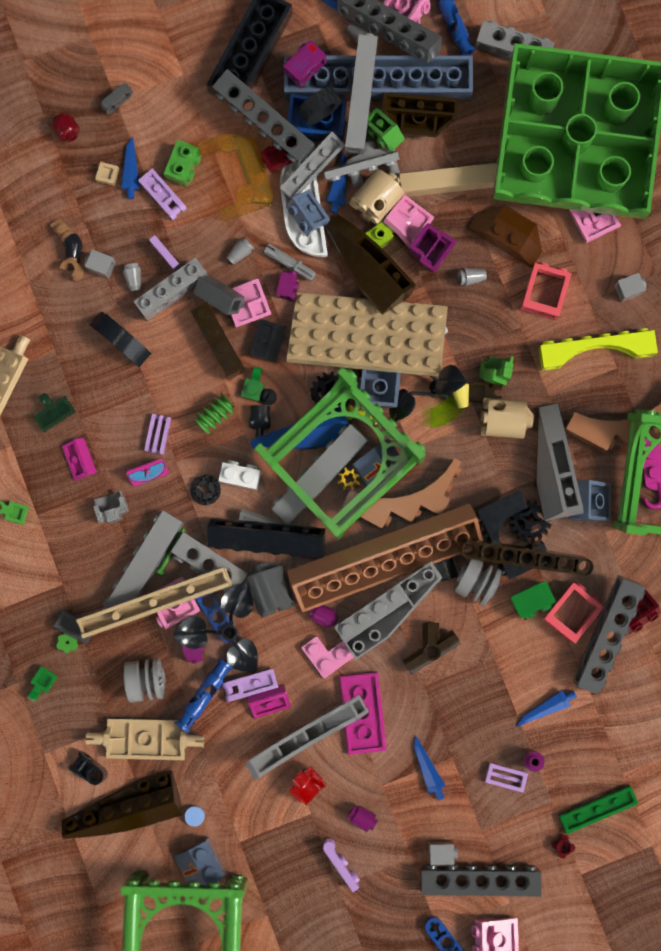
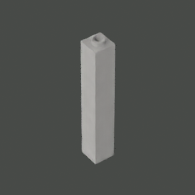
(361, 93)

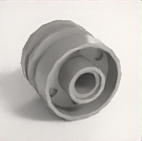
(480, 582)
(140, 680)

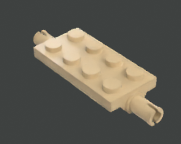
(11, 366)
(144, 739)

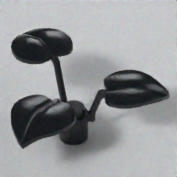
(449, 381)
(237, 602)

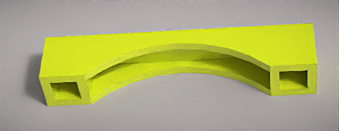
(636, 345)

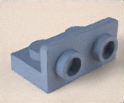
(307, 212)

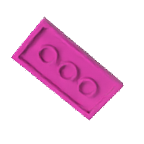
(367, 732)

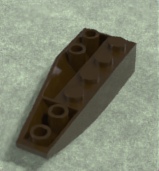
(370, 265)
(127, 809)

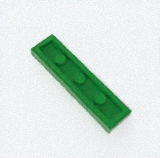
(598, 809)

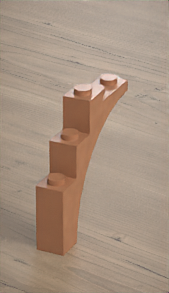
(601, 433)
(407, 507)

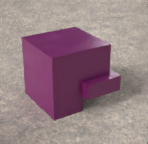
(431, 247)

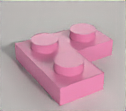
(594, 227)
(324, 660)

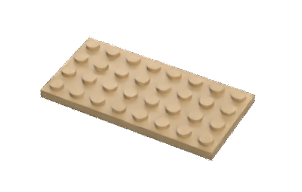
(357, 336)

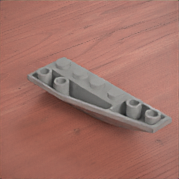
(555, 469)
(386, 613)

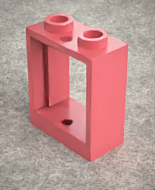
(542, 309)
(559, 626)

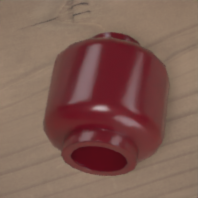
(65, 127)

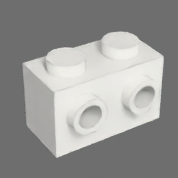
(240, 476)

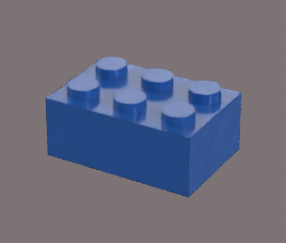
(317, 132)

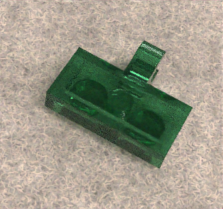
(54, 412)

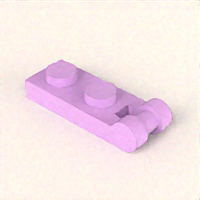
(162, 193)
(250, 685)
(341, 863)

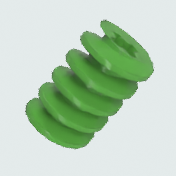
(214, 413)

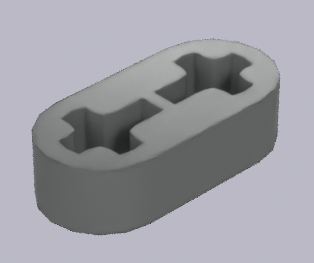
(116, 98)

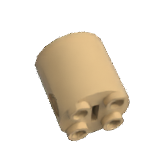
(377, 196)
(505, 418)

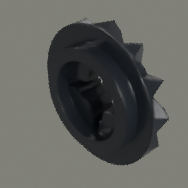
(208, 498)

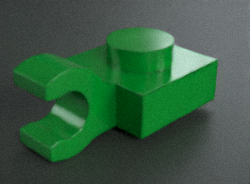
(252, 387)
(43, 681)

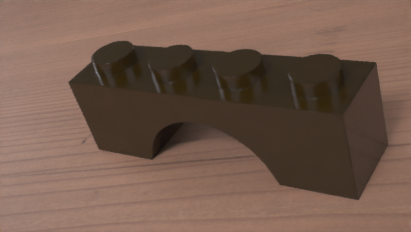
(218, 341)

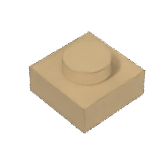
(107, 173)

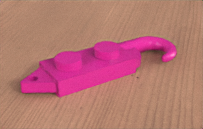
(652, 474)

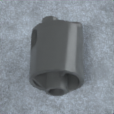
(269, 589)

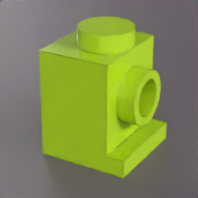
(384, 240)

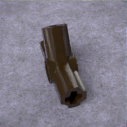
(431, 638)

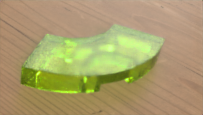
(445, 413)

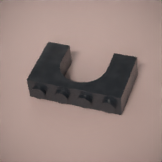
(491, 516)

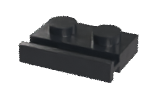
(268, 341)

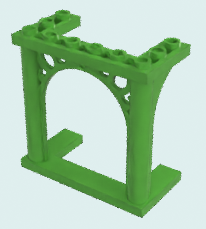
(345, 389)
(639, 429)
(139, 886)

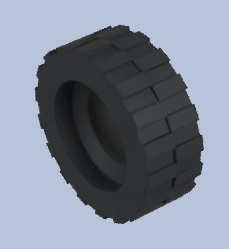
(319, 105)

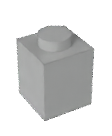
(99, 263)
(630, 287)
(442, 853)

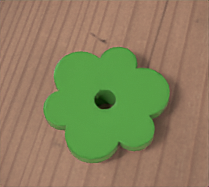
(61, 645)

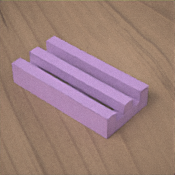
(166, 255)
(150, 433)
(490, 773)

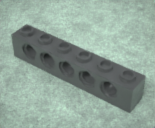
(392, 27)
(228, 83)
(598, 642)
(530, 887)

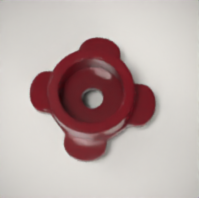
(563, 852)

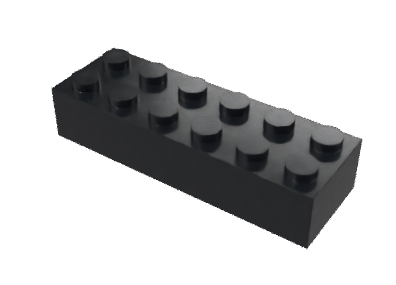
(253, 42)

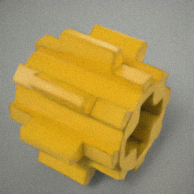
(346, 474)

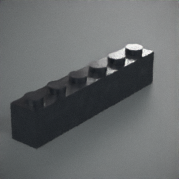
(267, 538)

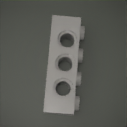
(504, 48)
(170, 289)
(187, 543)

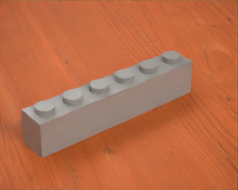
(321, 473)
(146, 560)

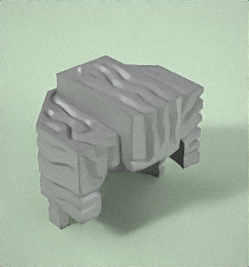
(111, 508)

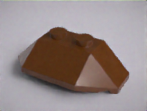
(509, 233)

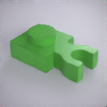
(14, 512)

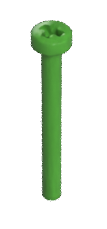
(169, 554)

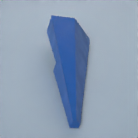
(317, 438)

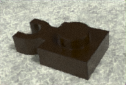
(481, 390)

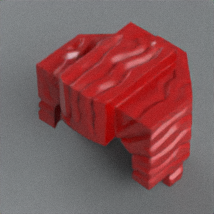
(307, 785)

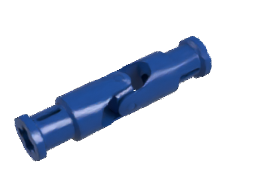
(459, 35)
(199, 702)

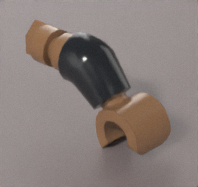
(73, 249)

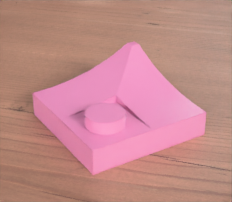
(408, 220)
(255, 303)

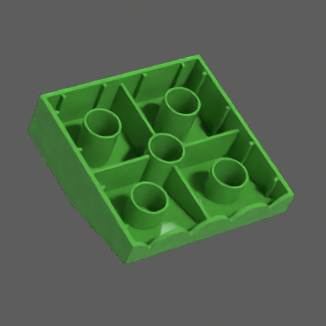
(579, 131)

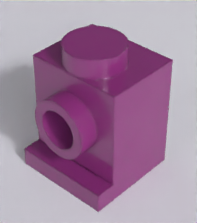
(287, 286)
(193, 655)

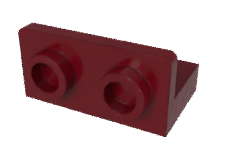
(276, 159)
(647, 611)

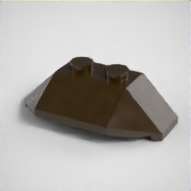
(420, 114)

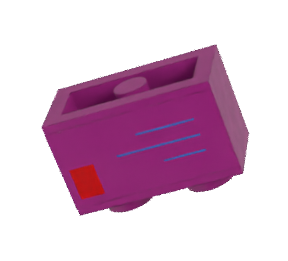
(304, 63)

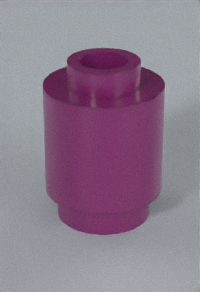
(324, 616)
(527, 758)
(362, 818)

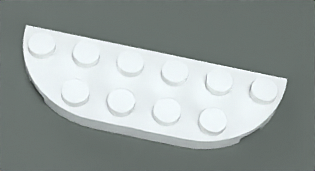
(315, 243)

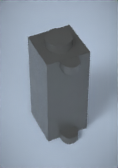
(219, 295)

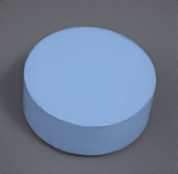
(194, 816)

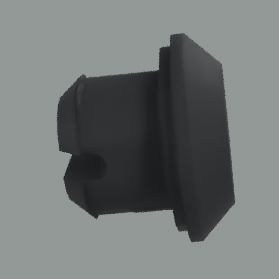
(268, 397)

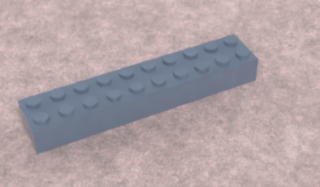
(394, 74)

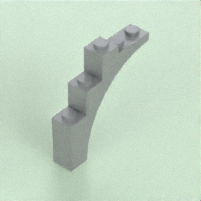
(306, 736)

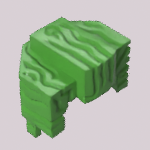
(496, 370)

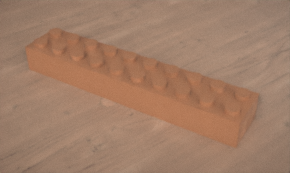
(383, 558)

